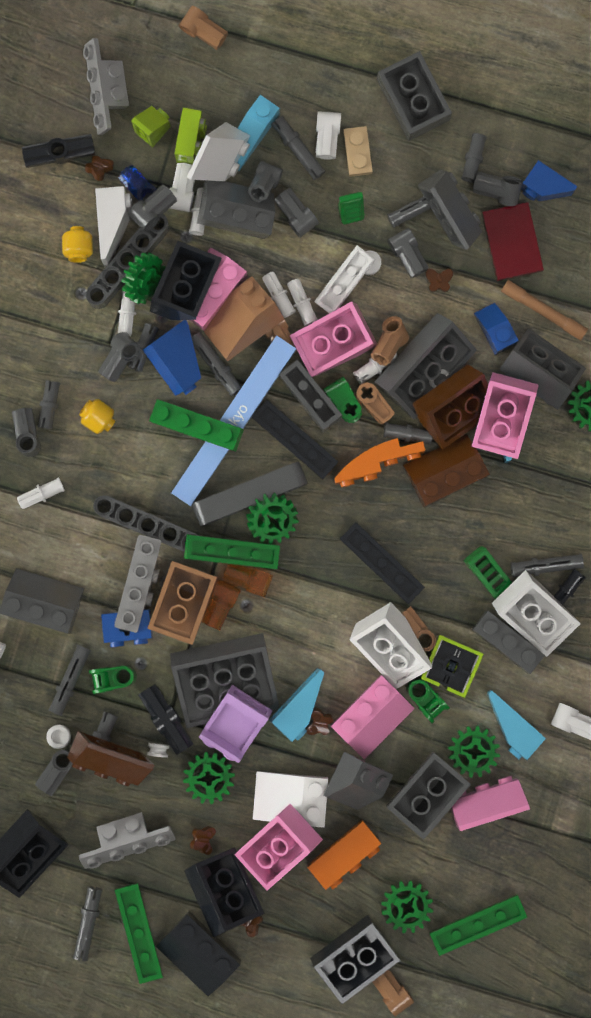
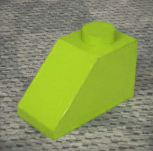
(151, 125)

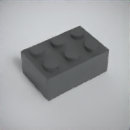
(414, 96)

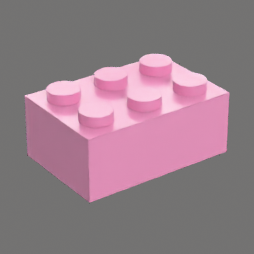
(278, 847)

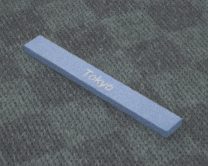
(238, 415)

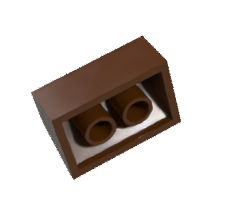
(453, 406)
(446, 471)
(109, 759)

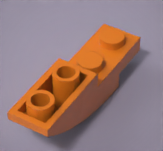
(368, 463)

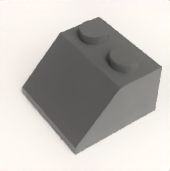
(357, 782)

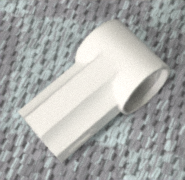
(328, 129)
(183, 188)
(571, 720)

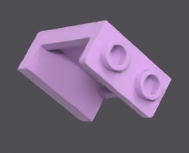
(235, 724)

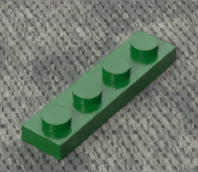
(196, 425)
(231, 551)
(478, 924)
(139, 933)

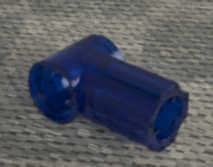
(135, 183)

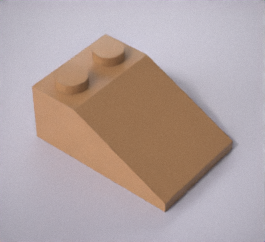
(243, 319)
(182, 602)

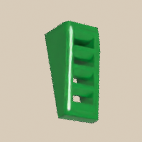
(351, 208)
(474, 557)

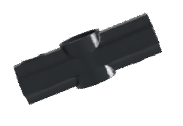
(43, 154)
(165, 719)

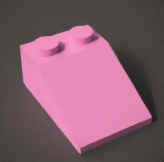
(333, 339)
(505, 415)

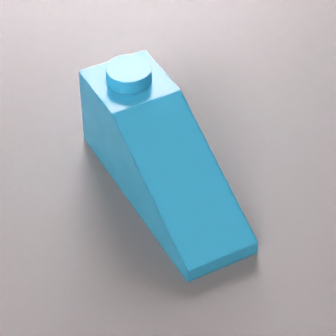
(257, 124)
(296, 712)
(516, 730)

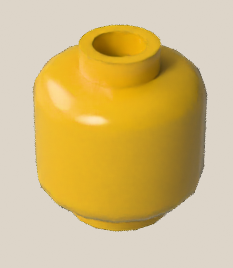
(77, 244)
(97, 416)

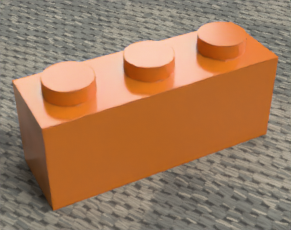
(344, 855)

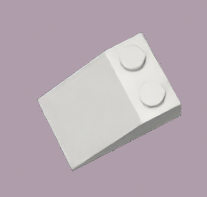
(220, 154)
(113, 218)
(535, 613)
(391, 645)
(279, 790)

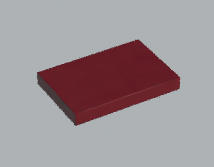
(512, 241)

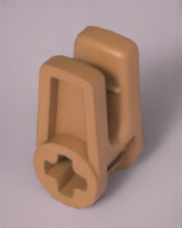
(377, 406)

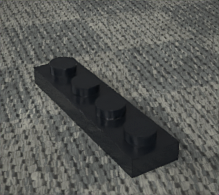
(294, 439)
(382, 563)

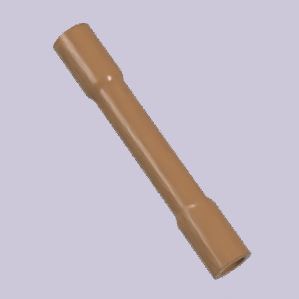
(567, 324)

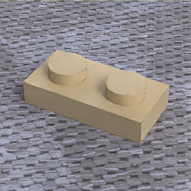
(357, 151)

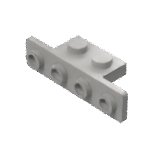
(106, 85)
(138, 586)
(125, 838)

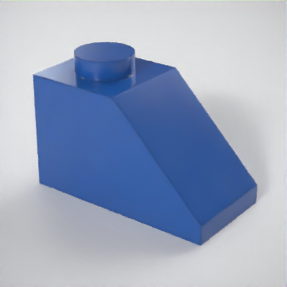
(546, 184)
(496, 328)

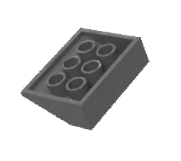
(209, 671)

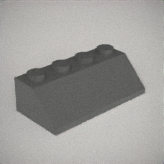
(434, 348)

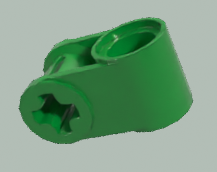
(343, 397)
(108, 678)
(427, 700)

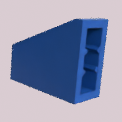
(175, 359)

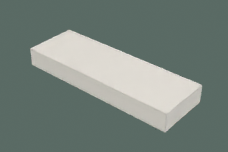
(345, 280)

